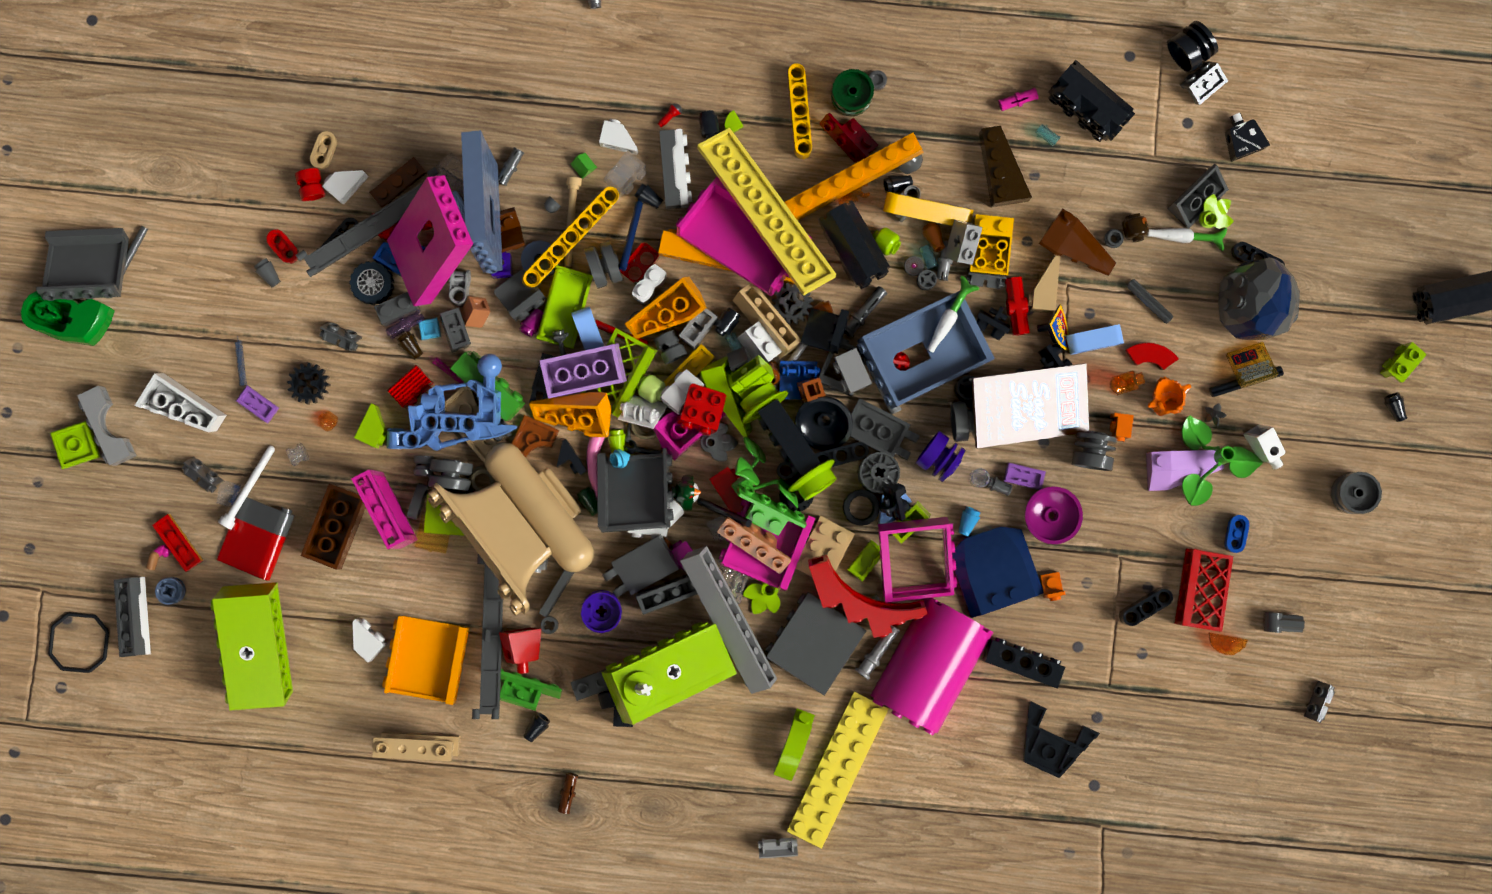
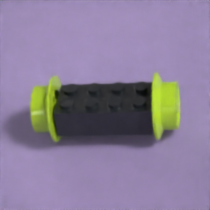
(767, 408)

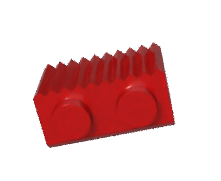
(410, 387)

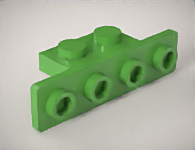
(767, 513)
(525, 691)

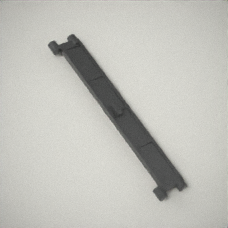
(359, 233)
(491, 647)

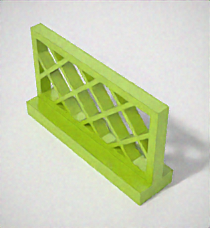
(637, 373)

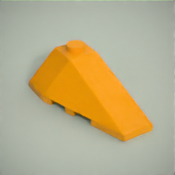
(675, 306)
(582, 412)

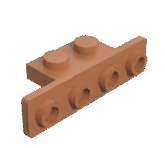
(756, 543)

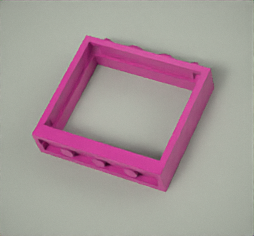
(384, 509)
(921, 591)

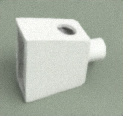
(1266, 445)

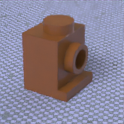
(810, 389)

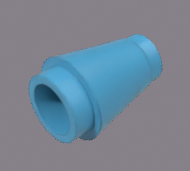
(968, 520)

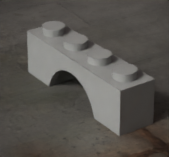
(96, 405)

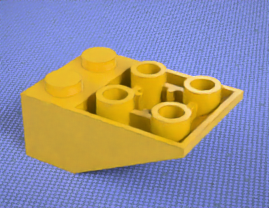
(994, 245)

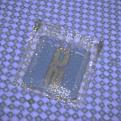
(228, 493)

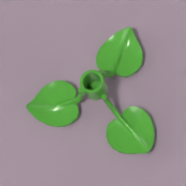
(1241, 461)
(749, 478)

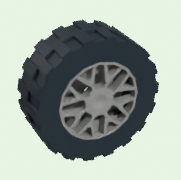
(371, 283)

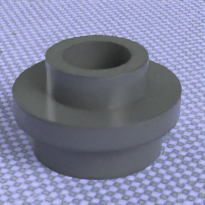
(1119, 236)

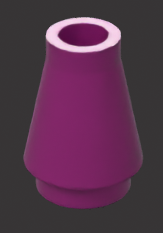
(531, 323)

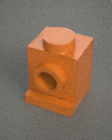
(1121, 426)

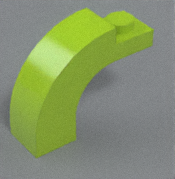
(794, 745)

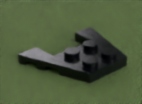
(1048, 750)

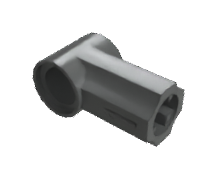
(1278, 622)

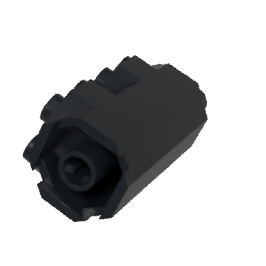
(1091, 101)
(854, 245)
(1454, 298)

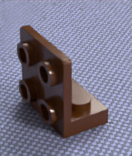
(511, 230)

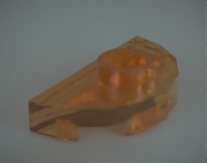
(1226, 644)

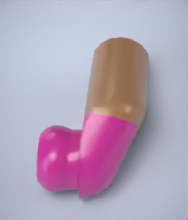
(153, 558)

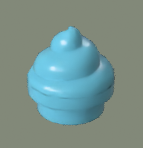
(619, 458)

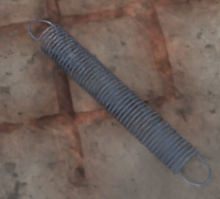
(242, 376)

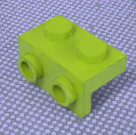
(1403, 362)

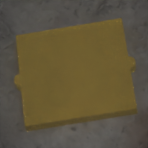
(430, 541)

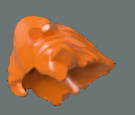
(1168, 397)

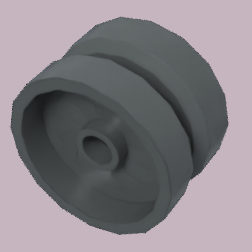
(603, 264)
(450, 474)
(1356, 493)

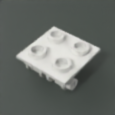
(642, 412)

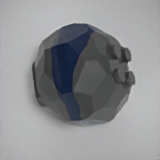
(1258, 300)

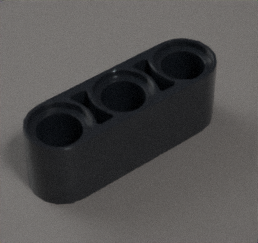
(1155, 606)

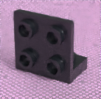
(825, 330)

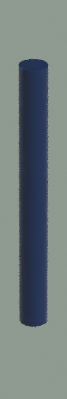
(630, 236)

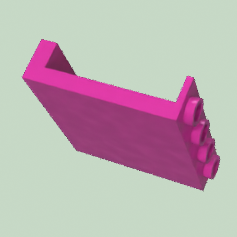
(790, 542)

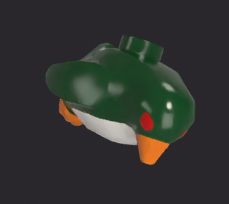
(686, 492)

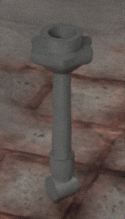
(559, 336)

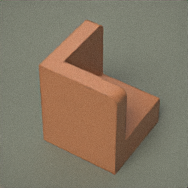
(475, 312)

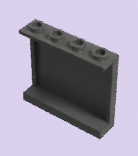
(84, 264)
(635, 495)
(814, 643)

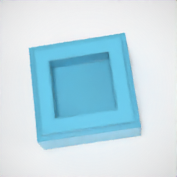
(429, 329)

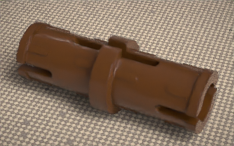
(567, 793)

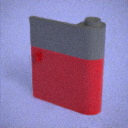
(256, 538)

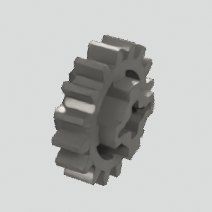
(790, 298)

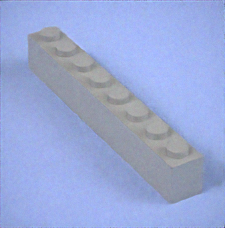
(729, 619)

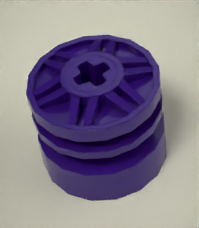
(940, 456)
(593, 619)

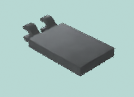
(880, 429)
(642, 566)

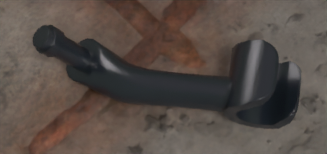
(640, 449)

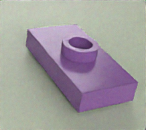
(257, 404)
(1024, 476)

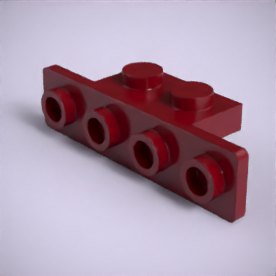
(850, 137)

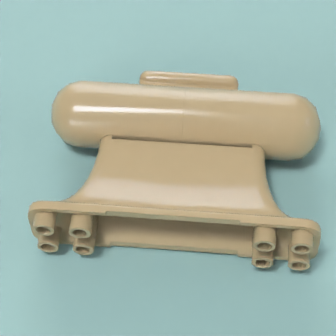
(517, 522)

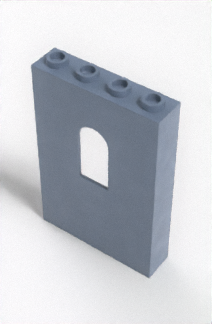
(482, 201)
(956, 354)

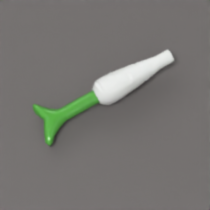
(1186, 235)
(950, 315)

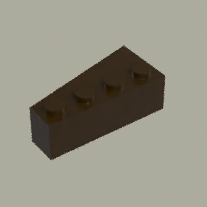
(1002, 172)

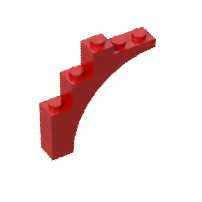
(880, 614)

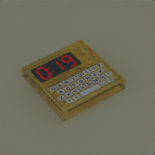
(1252, 364)

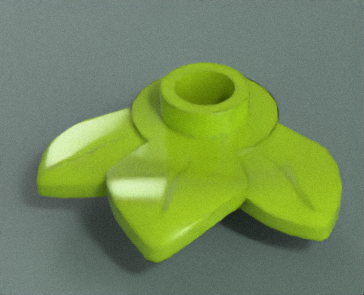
(1217, 211)
(761, 599)

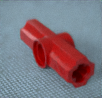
(1017, 306)

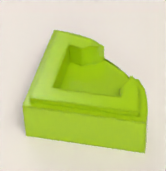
(733, 122)

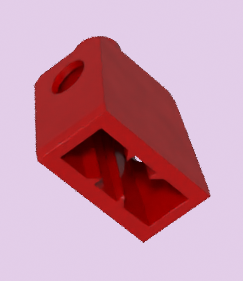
(521, 647)

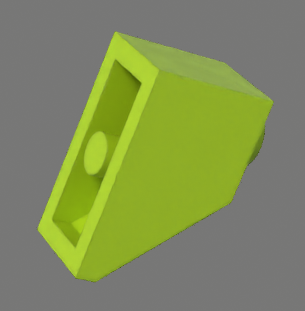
(372, 429)
(915, 512)

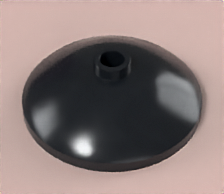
(820, 432)

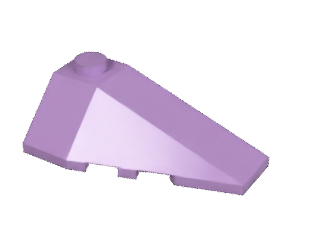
(1170, 468)

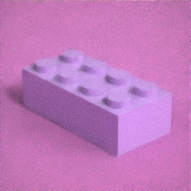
(583, 370)

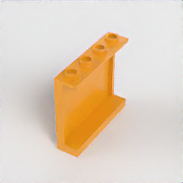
(426, 659)

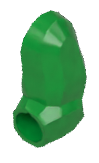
(67, 319)

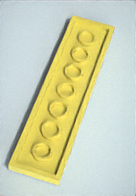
(837, 770)

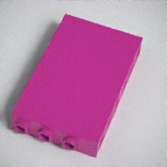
(726, 235)

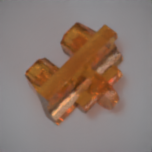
(1126, 382)

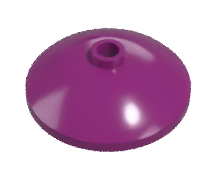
(1066, 510)

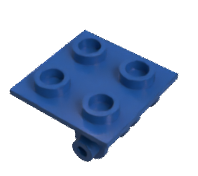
(794, 372)

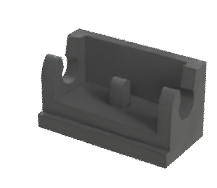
(455, 330)

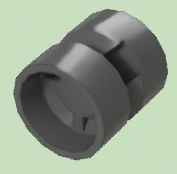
(670, 347)

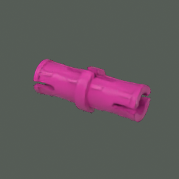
(1018, 99)

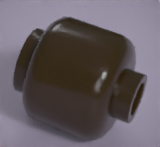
(1135, 227)

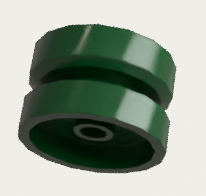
(848, 82)

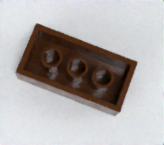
(334, 527)

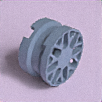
(170, 591)

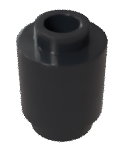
(708, 124)
(726, 322)

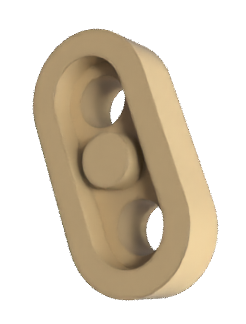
(322, 150)

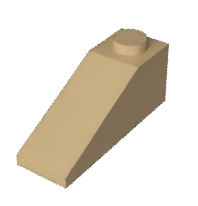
(1044, 293)

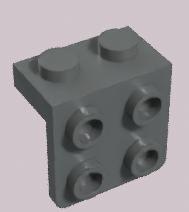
(519, 298)

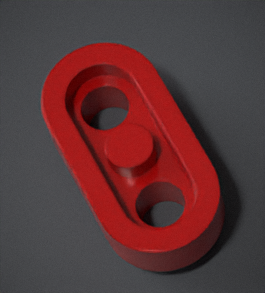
(283, 247)

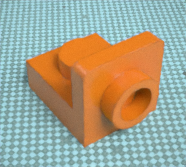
(1052, 586)

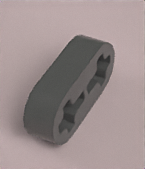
(417, 501)

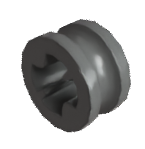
(550, 619)

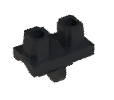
(1000, 327)
(1050, 357)
(893, 503)

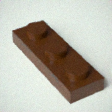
(398, 182)

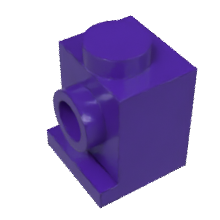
(507, 271)

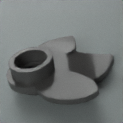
(721, 443)

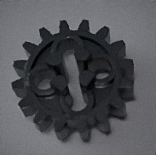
(309, 372)

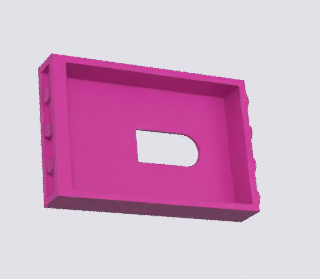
(429, 270)

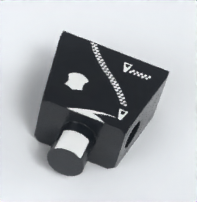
(1244, 138)

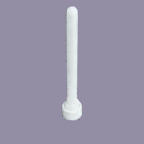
(228, 519)

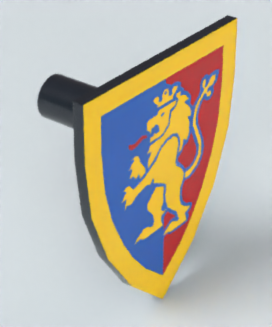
(1057, 328)

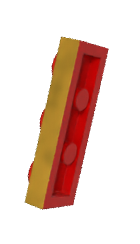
(177, 542)

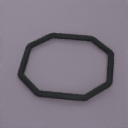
(52, 639)

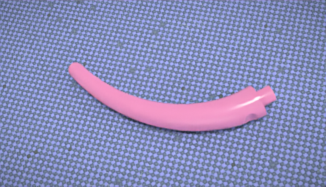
(593, 448)

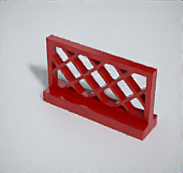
(1188, 589)

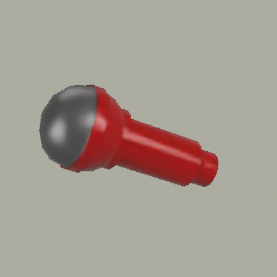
(674, 110)

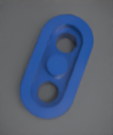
(1239, 534)

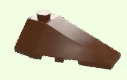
(1071, 238)

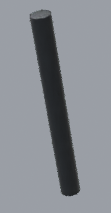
(724, 512)

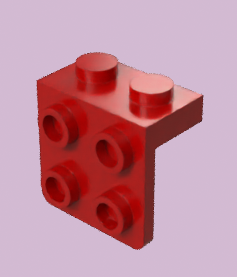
(702, 409)

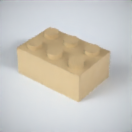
(825, 539)

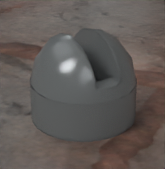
(551, 205)

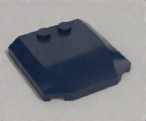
(995, 570)

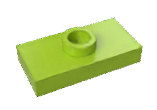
(865, 561)

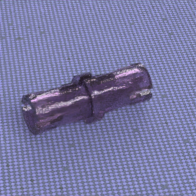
(405, 324)

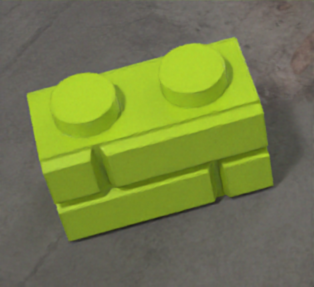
(751, 376)

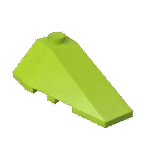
(716, 378)

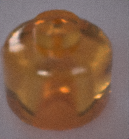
(327, 420)

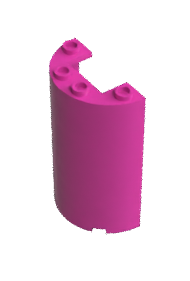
(931, 666)

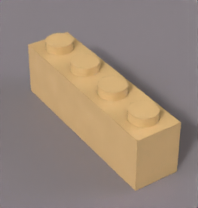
(758, 308)

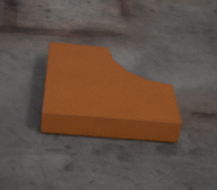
(533, 435)

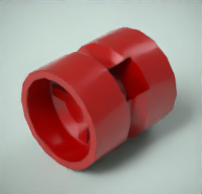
(310, 184)

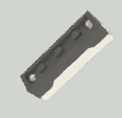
(674, 169)
(132, 616)

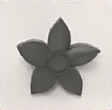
(1215, 414)

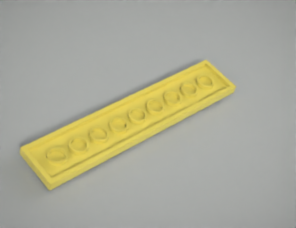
(766, 211)

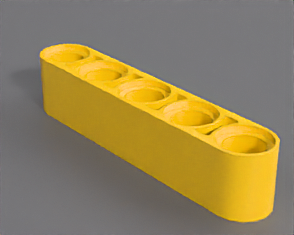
(799, 102)
(926, 209)

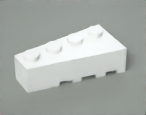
(178, 403)

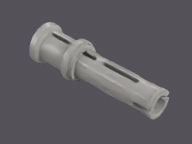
(872, 660)

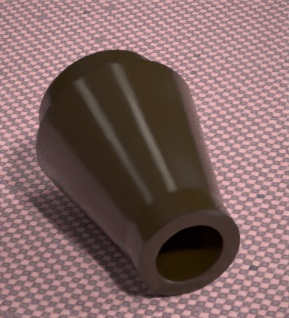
(410, 345)

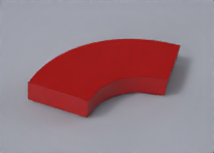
(1153, 354)

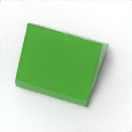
(583, 165)

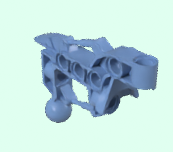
(432, 404)

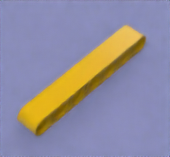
(578, 232)

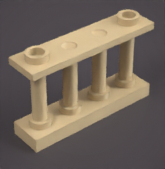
(415, 746)

